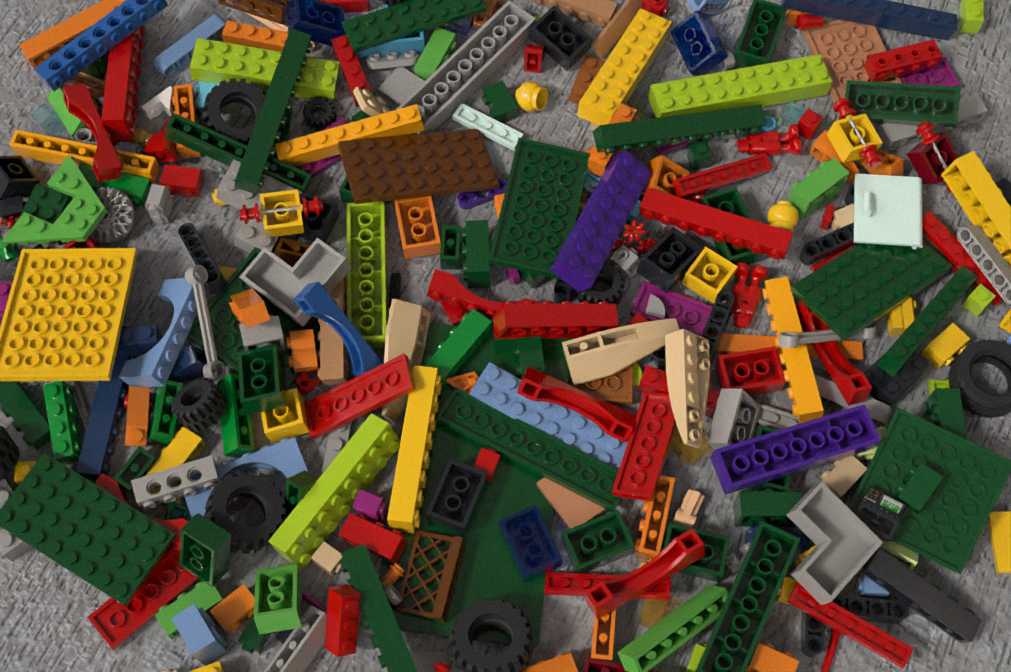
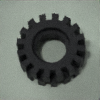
(319, 105)

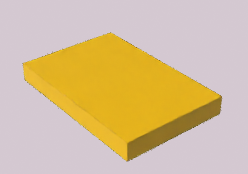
(1000, 535)

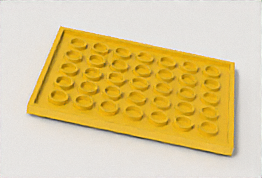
(65, 314)

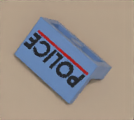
(708, 6)

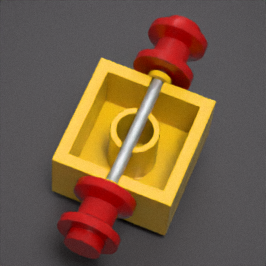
(854, 136)
(281, 212)

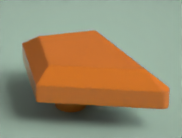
(464, 382)

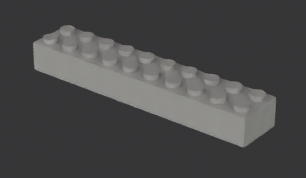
(470, 65)

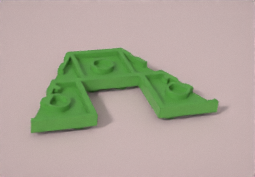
(76, 220)

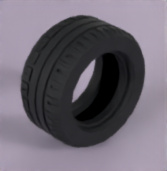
(972, 397)

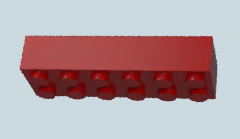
(553, 320)

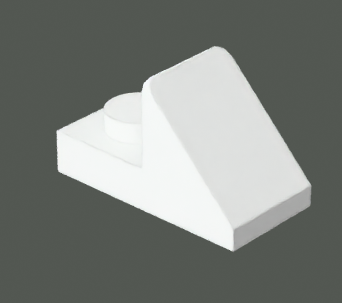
(160, 103)

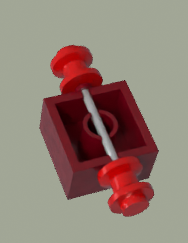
(932, 154)

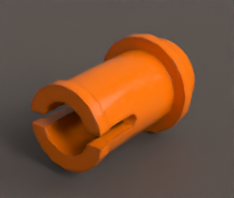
(392, 575)

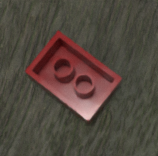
(751, 370)

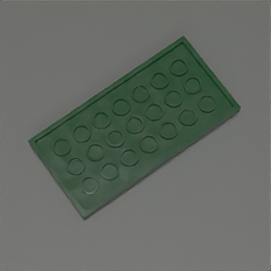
(538, 206)
(867, 284)
(85, 529)

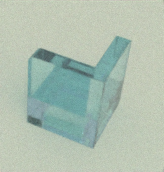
(792, 112)
(47, 119)

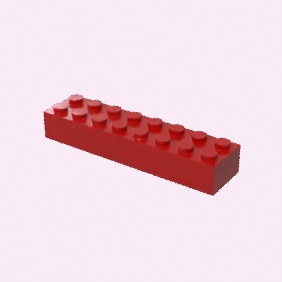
(122, 86)

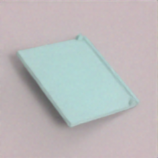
(888, 210)

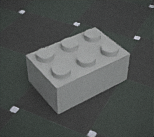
(733, 418)

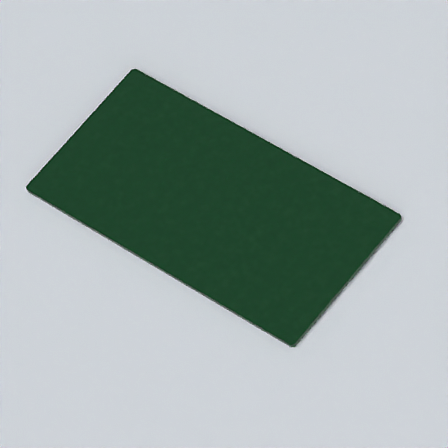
(487, 562)

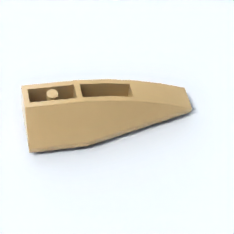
(404, 335)
(614, 349)
(688, 382)

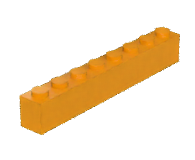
(325, 143)
(56, 150)
(796, 360)

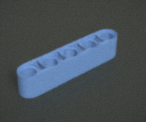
(181, 52)

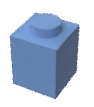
(869, 589)

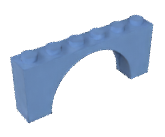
(156, 365)
(281, 458)

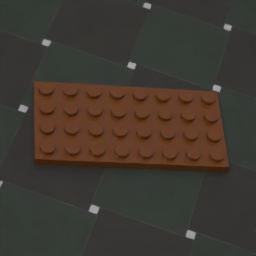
(417, 165)

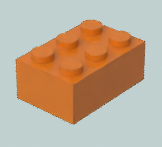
(417, 227)

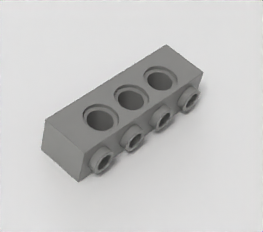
(144, 486)

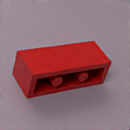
(376, 538)
(342, 620)

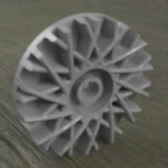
(117, 220)

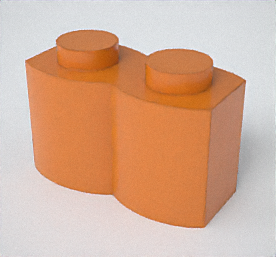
(303, 350)

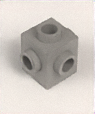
(626, 260)

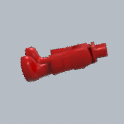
(770, 143)
(747, 297)

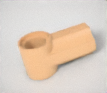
(687, 512)

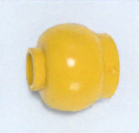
(531, 96)
(783, 216)

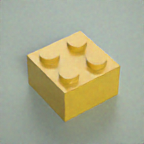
(709, 274)
(287, 420)

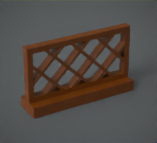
(262, 8)
(448, 580)

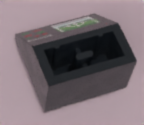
(880, 513)

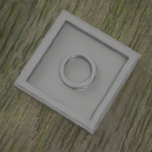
(400, 85)

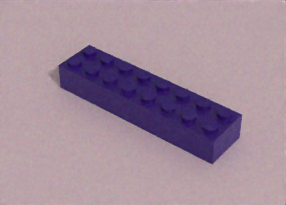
(601, 221)
(794, 449)

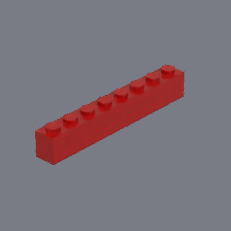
(716, 224)

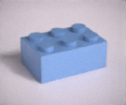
(200, 634)

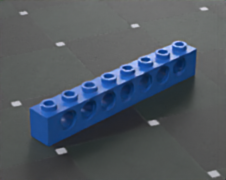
(97, 41)

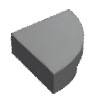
(655, 307)

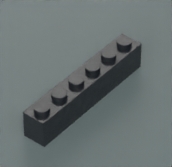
(921, 596)

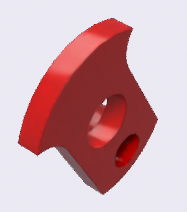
(305, 384)

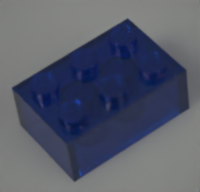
(316, 19)
(699, 43)
(530, 543)

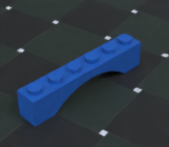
(317, 302)

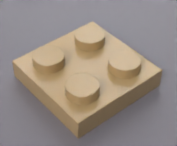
(368, 103)

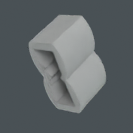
(159, 203)

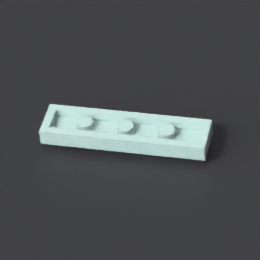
(487, 126)

